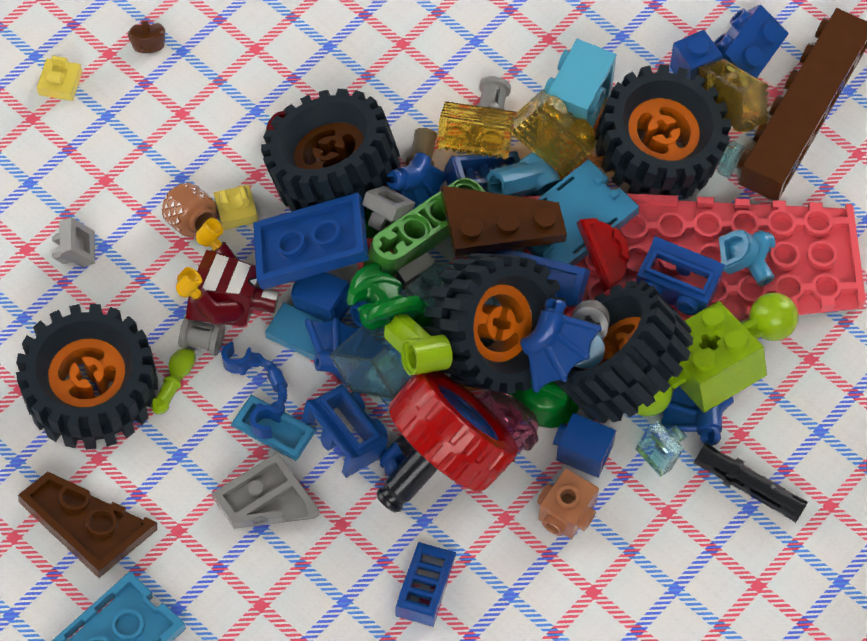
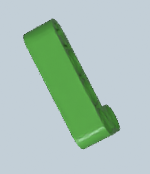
(424, 224)

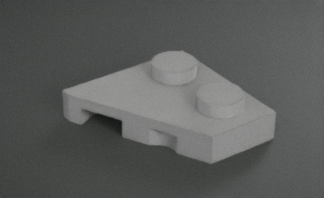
(265, 496)

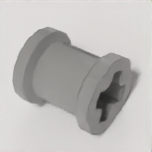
(490, 95)
(201, 335)

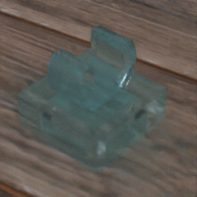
(661, 447)

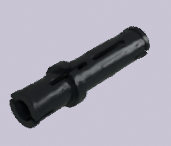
(735, 473)

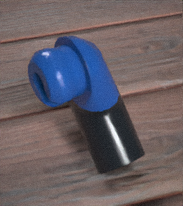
(395, 454)

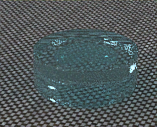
(730, 159)

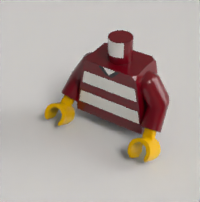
(223, 286)

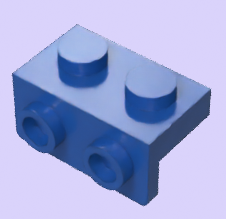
(751, 39)

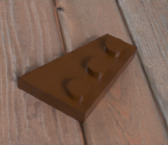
(499, 221)
(87, 526)

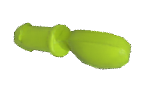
(179, 366)

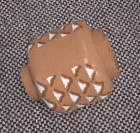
(188, 208)

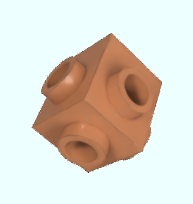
(567, 504)

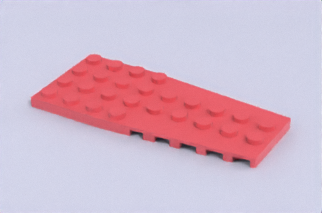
(812, 260)

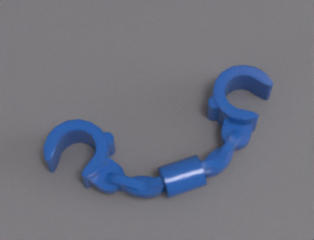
(276, 379)

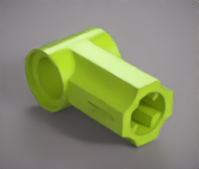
(418, 349)

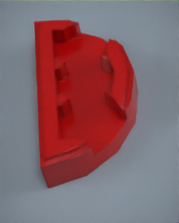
(607, 250)

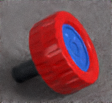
(448, 434)

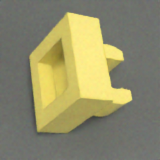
(59, 78)
(235, 207)

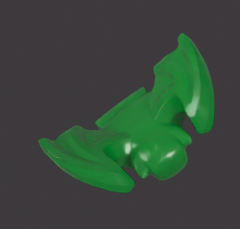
(383, 299)

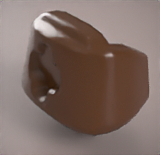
(147, 37)

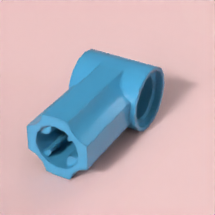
(524, 178)

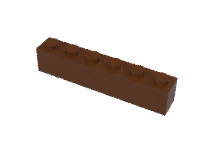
(805, 105)

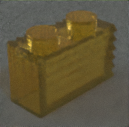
(740, 91)
(475, 130)
(553, 132)

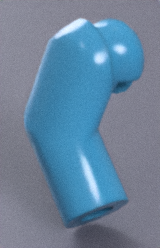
(759, 268)

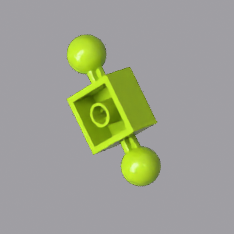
(727, 352)

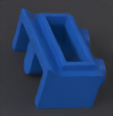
(677, 293)
(337, 434)

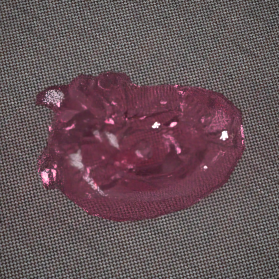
(515, 416)

